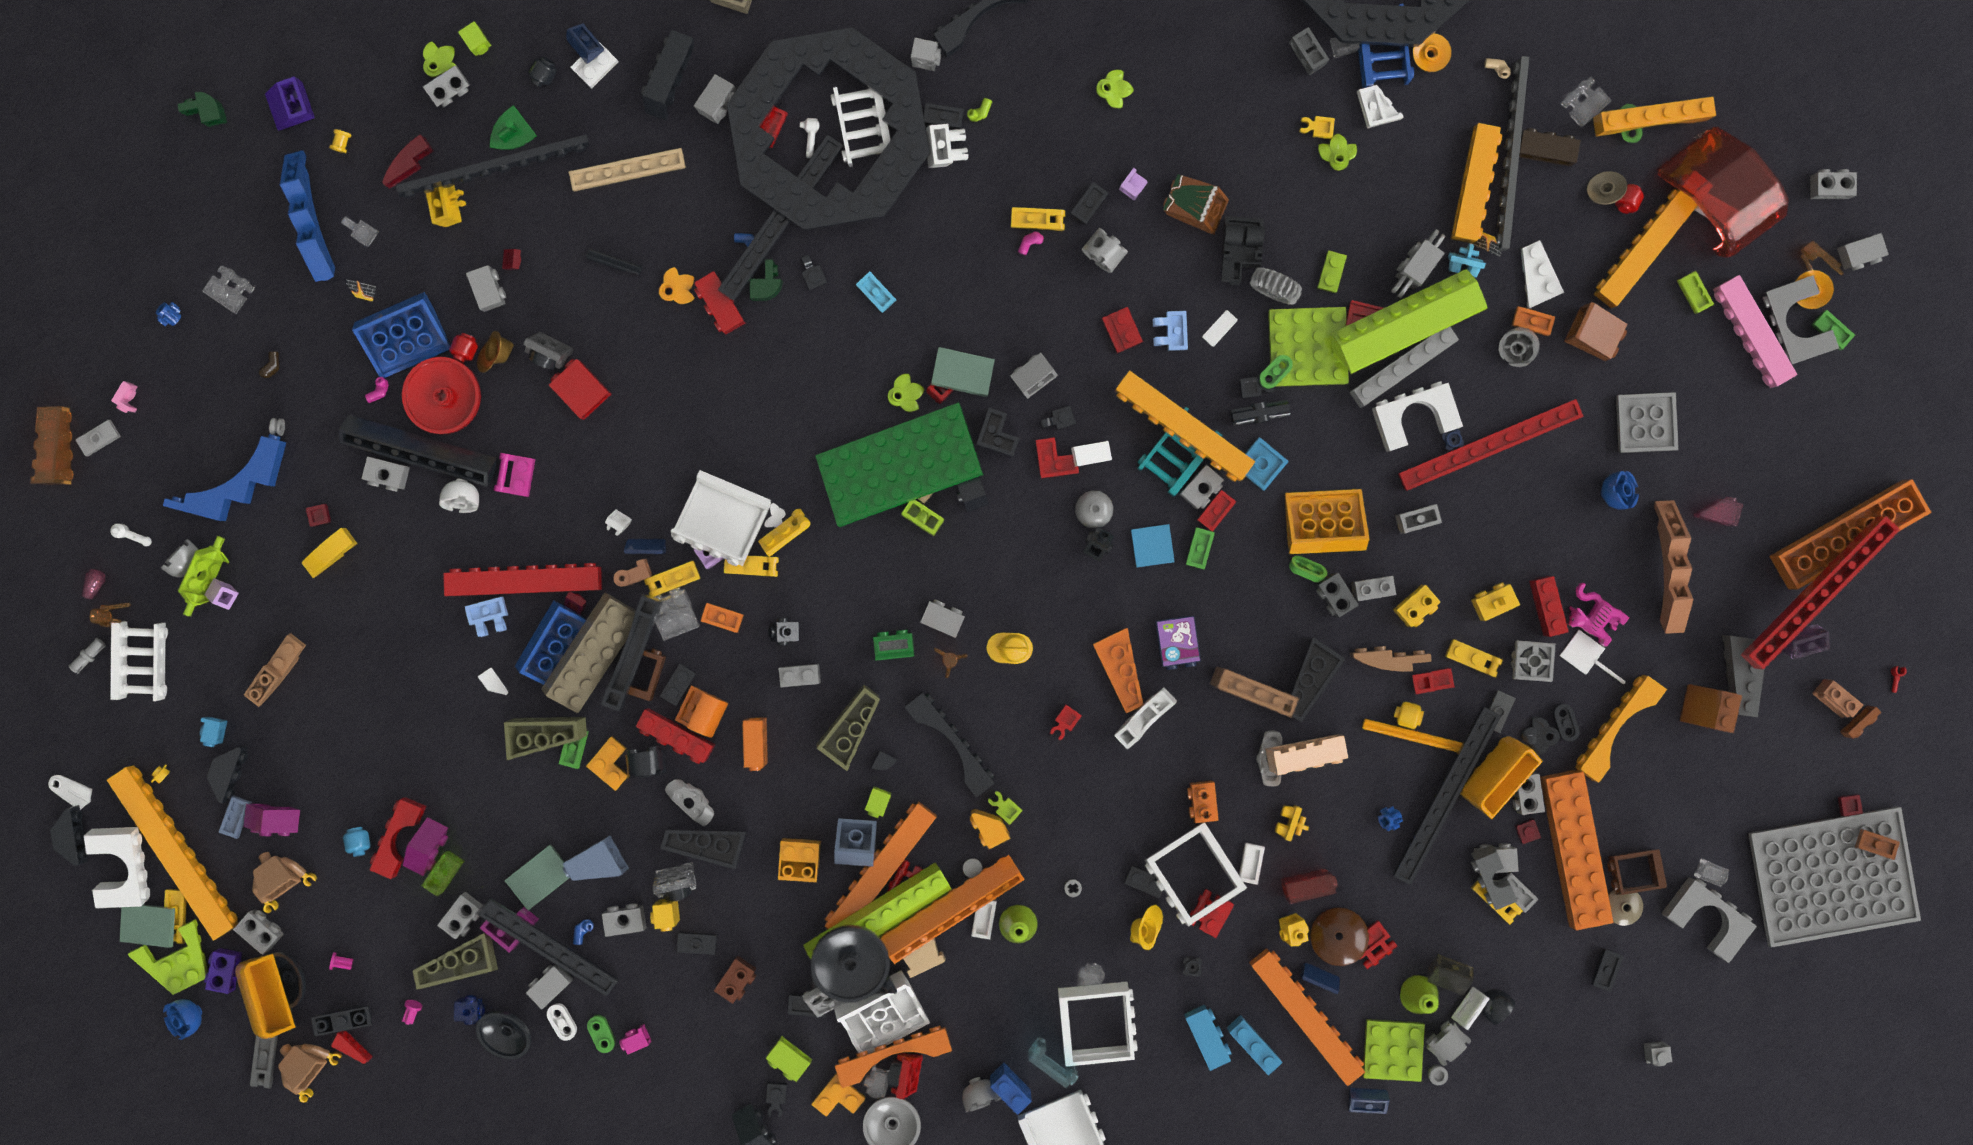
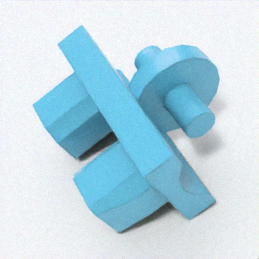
(1457, 260)

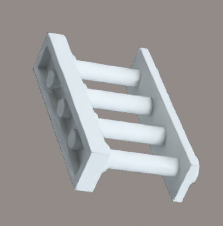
(876, 111)
(119, 665)

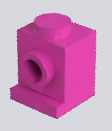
(635, 1040)

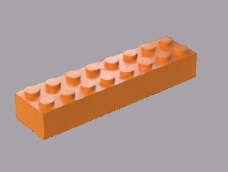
(1811, 554)
(1576, 849)

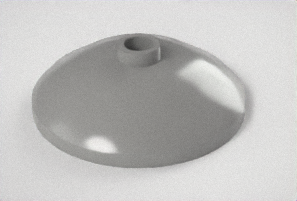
(879, 1130)

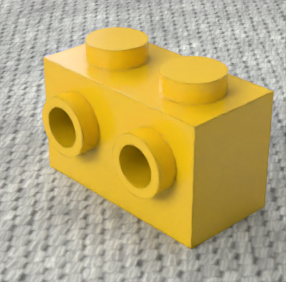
(1417, 606)
(665, 914)

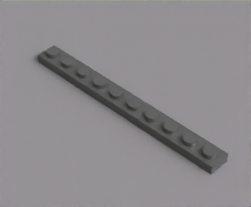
(1512, 146)

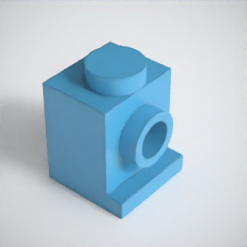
(212, 731)

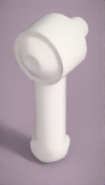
(811, 126)
(122, 531)

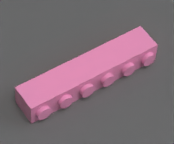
(1754, 332)

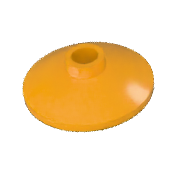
(1441, 53)
(1825, 289)

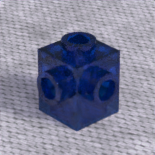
(468, 1009)

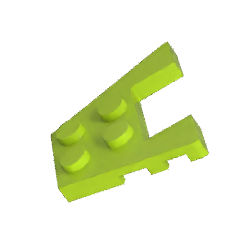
(179, 968)

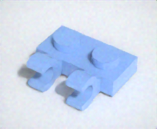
(1176, 331)
(486, 611)

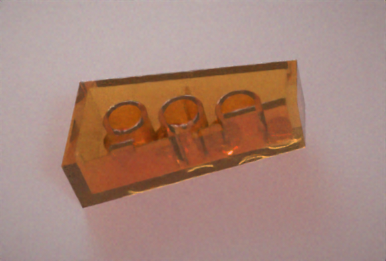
(53, 447)

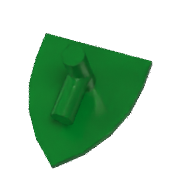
(511, 131)

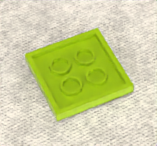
(1393, 1050)

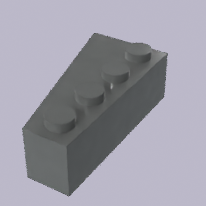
(1741, 676)

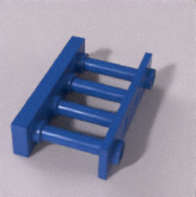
(1366, 59)

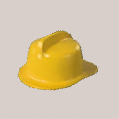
(1009, 648)
(1147, 928)

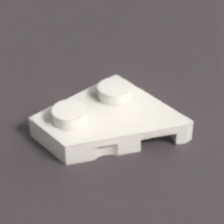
(1376, 107)

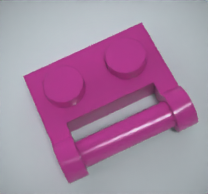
(521, 475)

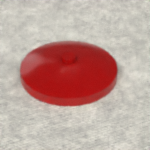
(441, 395)

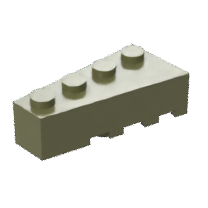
(848, 729)
(538, 734)
(464, 961)

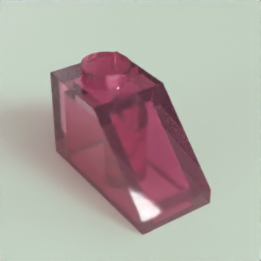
(1722, 511)

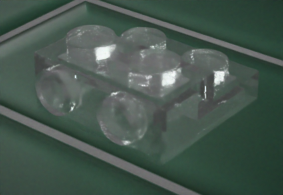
(675, 614)

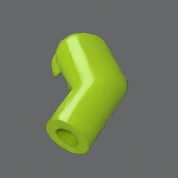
(980, 113)

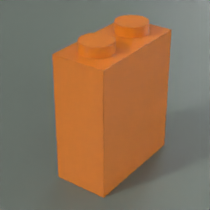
(755, 743)

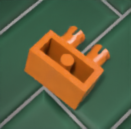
(1203, 801)

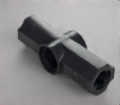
(1260, 412)

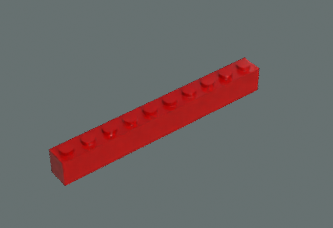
(1820, 592)

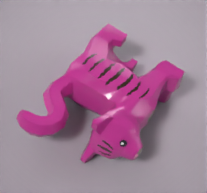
(1597, 618)

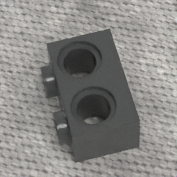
(1308, 51)
(1341, 592)

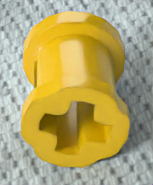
(340, 141)

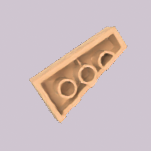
(1306, 754)

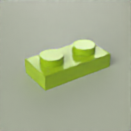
(1332, 271)

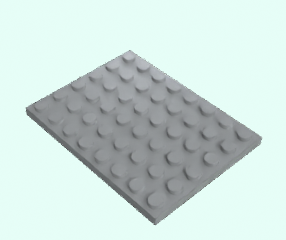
(1824, 886)

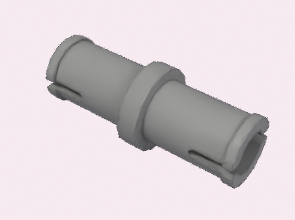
(87, 655)

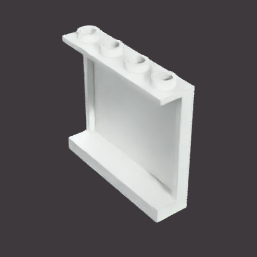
(721, 519)
(1062, 1122)

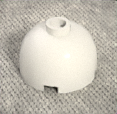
(459, 495)

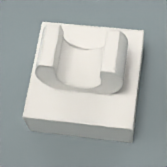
(618, 521)

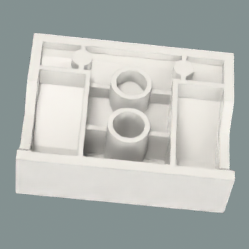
(883, 1016)

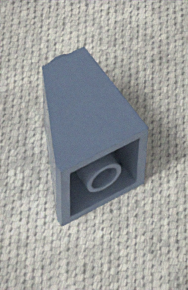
(596, 862)

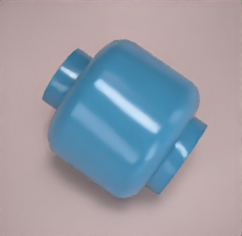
(356, 841)

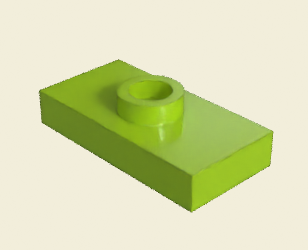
(1695, 292)

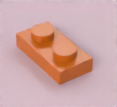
(1533, 320)
(722, 617)

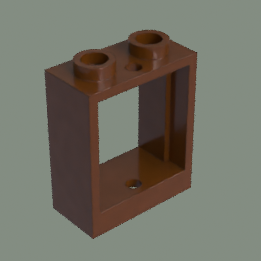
(649, 694)
(1655, 866)

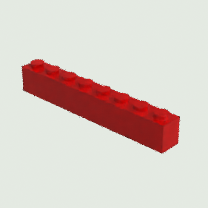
(522, 581)

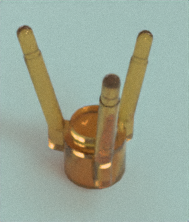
(1813, 250)
(103, 617)
(949, 659)

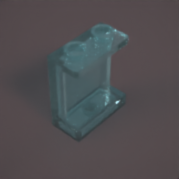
(1058, 1073)

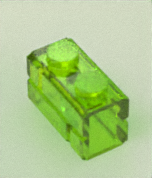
(443, 873)

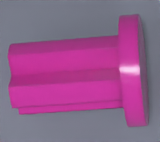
(340, 962)
(411, 1010)

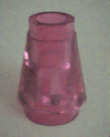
(93, 583)

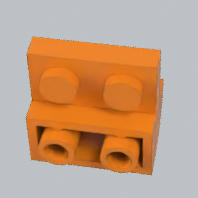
(701, 711)

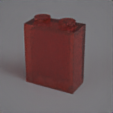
(1309, 885)

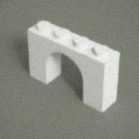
(1437, 398)
(127, 845)

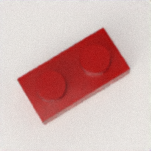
(1216, 510)

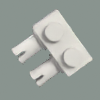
(940, 147)

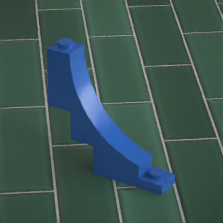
(297, 189)
(215, 503)

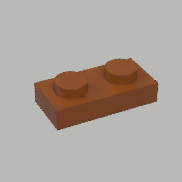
(1863, 719)
(1877, 844)

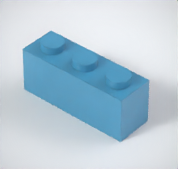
(1208, 1037)
(1254, 1045)

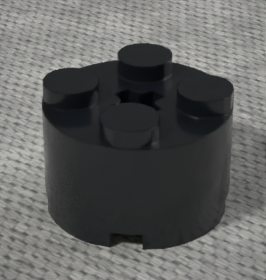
(645, 763)

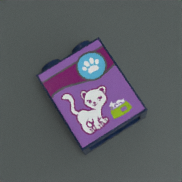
(1177, 642)

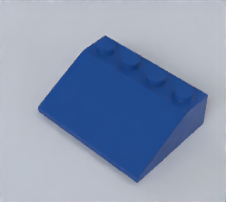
(401, 335)
(549, 642)

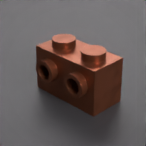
(735, 979)

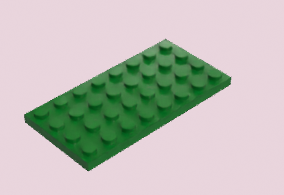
(899, 465)

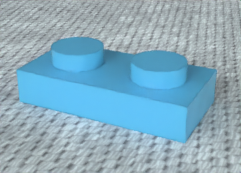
(876, 292)

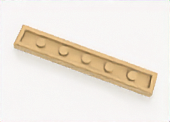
(627, 169)

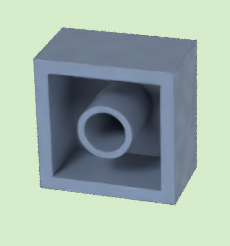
(855, 842)

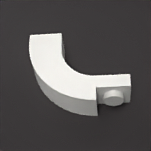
(1144, 717)

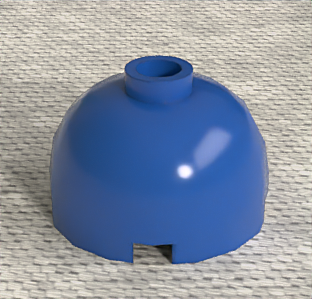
(1619, 490)
(182, 1017)

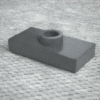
(1501, 705)

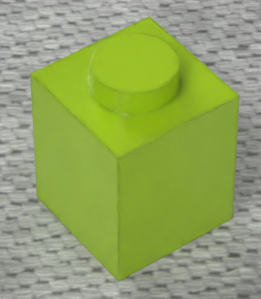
(475, 39)
(877, 802)

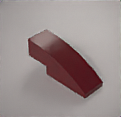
(407, 161)

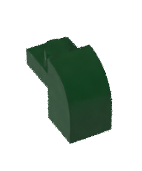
(209, 109)
(766, 288)

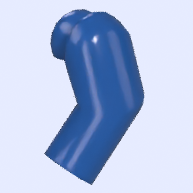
(743, 238)
(580, 929)

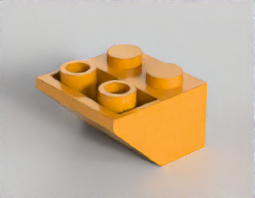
(991, 828)
(799, 860)

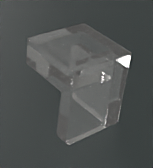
(1340, 49)

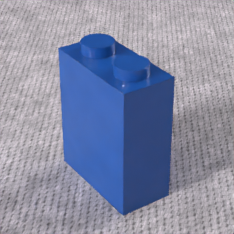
(1010, 1088)

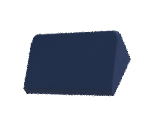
(584, 42)
(645, 546)
(1320, 978)
(1368, 1100)

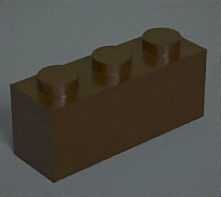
(1549, 147)

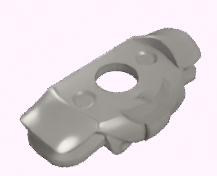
(1270, 739)
(701, 811)

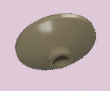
(1607, 181)
(1629, 916)

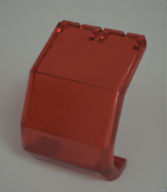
(1729, 187)

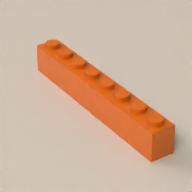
(885, 863)
(951, 908)
(1307, 1017)

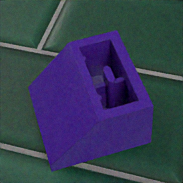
(289, 103)

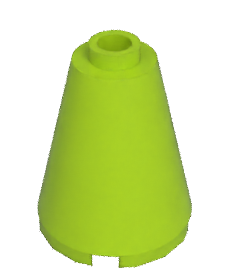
(1018, 924)
(1419, 995)

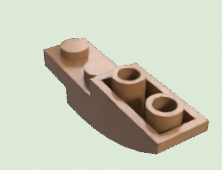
(1383, 658)
(275, 671)

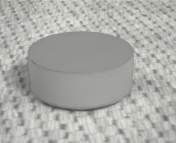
(972, 867)
(1437, 1074)

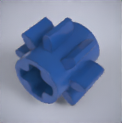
(168, 314)
(1390, 818)

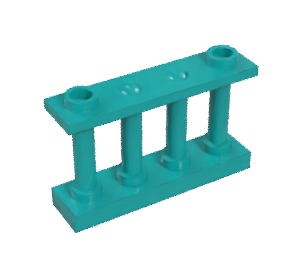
(1185, 468)

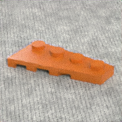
(1119, 664)

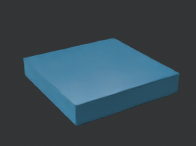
(1267, 463)
(1152, 545)

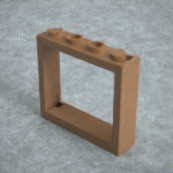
(1254, 691)

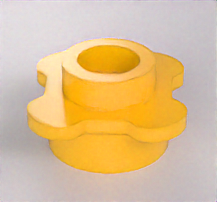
(159, 774)

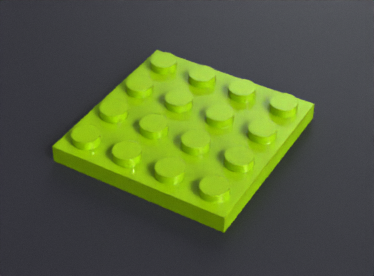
(1306, 339)

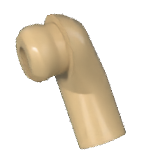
(1499, 66)

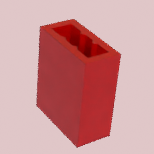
(579, 388)

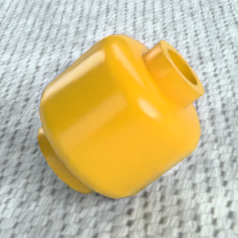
(1409, 715)

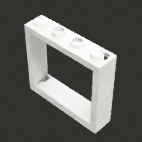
(1172, 899)
(1104, 1054)

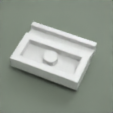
(596, 69)

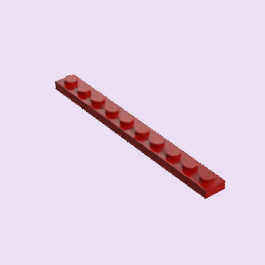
(1490, 445)

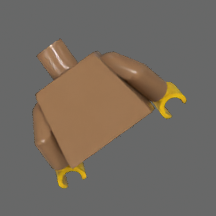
(276, 877)
(302, 1065)

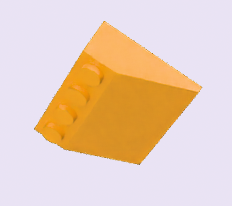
(1326, 521)

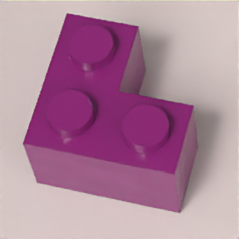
(269, 819)
(424, 845)
(501, 937)

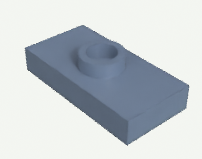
(234, 817)

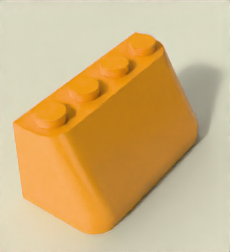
(1500, 776)
(264, 996)

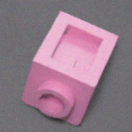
(123, 395)

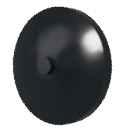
(850, 963)

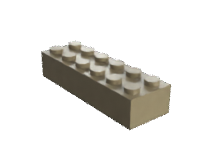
(590, 653)

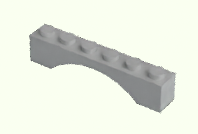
(1403, 366)

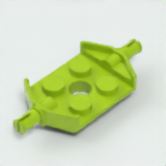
(208, 563)

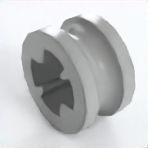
(277, 426)
(1072, 882)

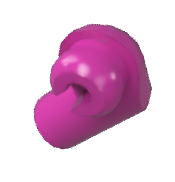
(1028, 240)
(380, 390)

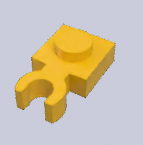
(1321, 127)

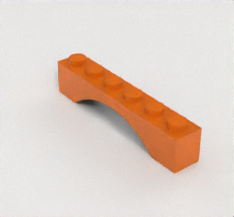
(932, 1043)

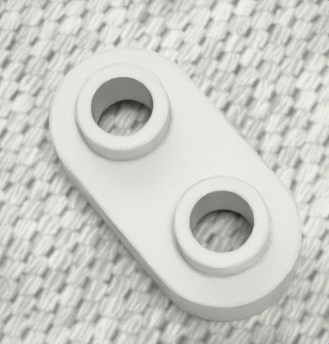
(559, 1022)

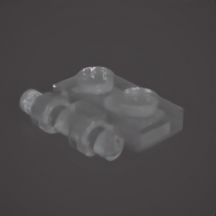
(1590, 106)
(226, 295)

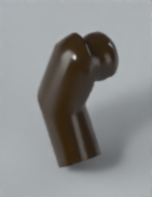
(271, 367)

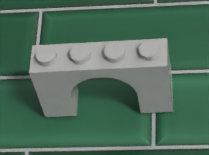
(1779, 301)
(1734, 928)

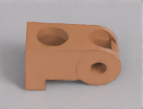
(634, 575)

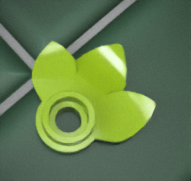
(440, 57)
(1117, 88)
(1337, 149)
(908, 393)

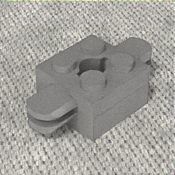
(1419, 265)

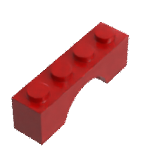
(388, 860)

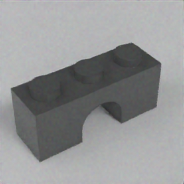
(1487, 863)

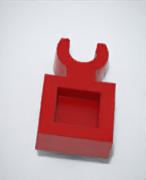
(1067, 719)

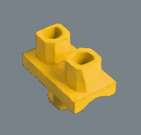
(1288, 830)

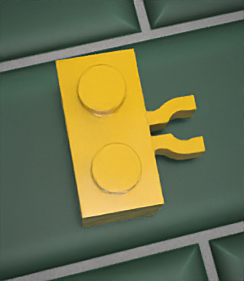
(444, 206)
(1495, 601)

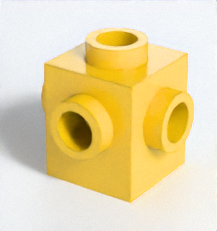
(1293, 930)

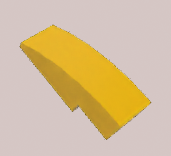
(329, 552)

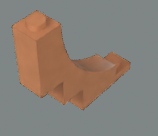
(1677, 568)

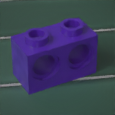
(227, 971)

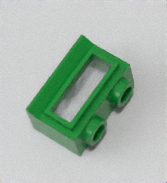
(893, 646)

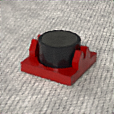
(904, 1074)

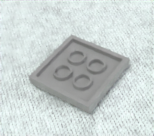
(1647, 422)

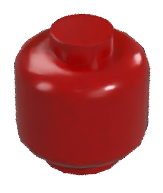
(1631, 200)
(463, 347)

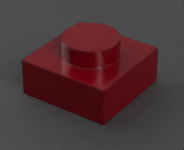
(511, 259)
(318, 515)
(575, 602)
(1850, 805)
(1527, 831)

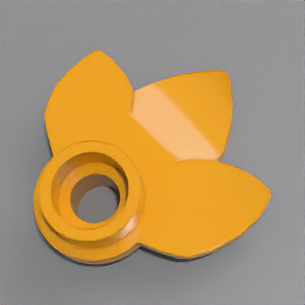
(680, 287)

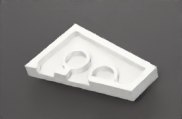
(1539, 275)

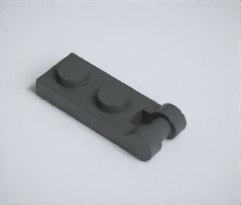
(263, 1062)

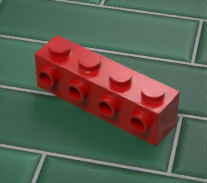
(675, 735)

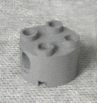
(1104, 250)
(1447, 1043)

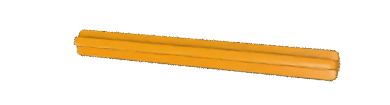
(1411, 735)

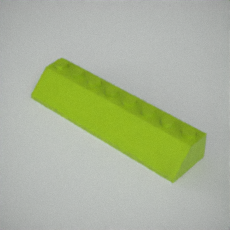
(1408, 321)
(896, 905)

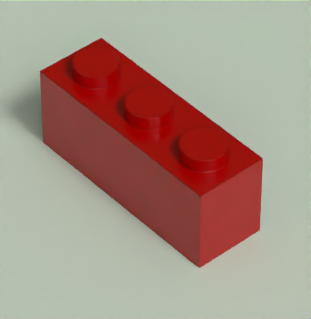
(720, 306)
(1548, 606)

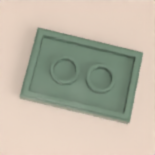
(962, 372)
(538, 877)
(148, 925)

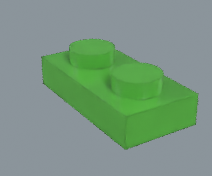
(1827, 322)
(1200, 548)
(573, 753)

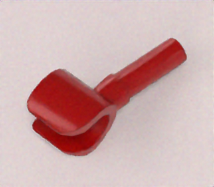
(1896, 675)

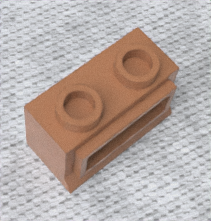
(1837, 698)

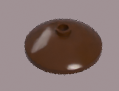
(1342, 951)

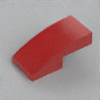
(1433, 681)

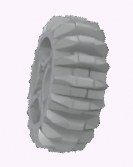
(1276, 285)

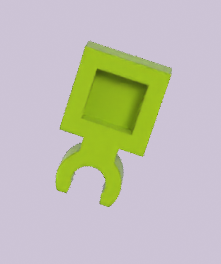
(1007, 809)

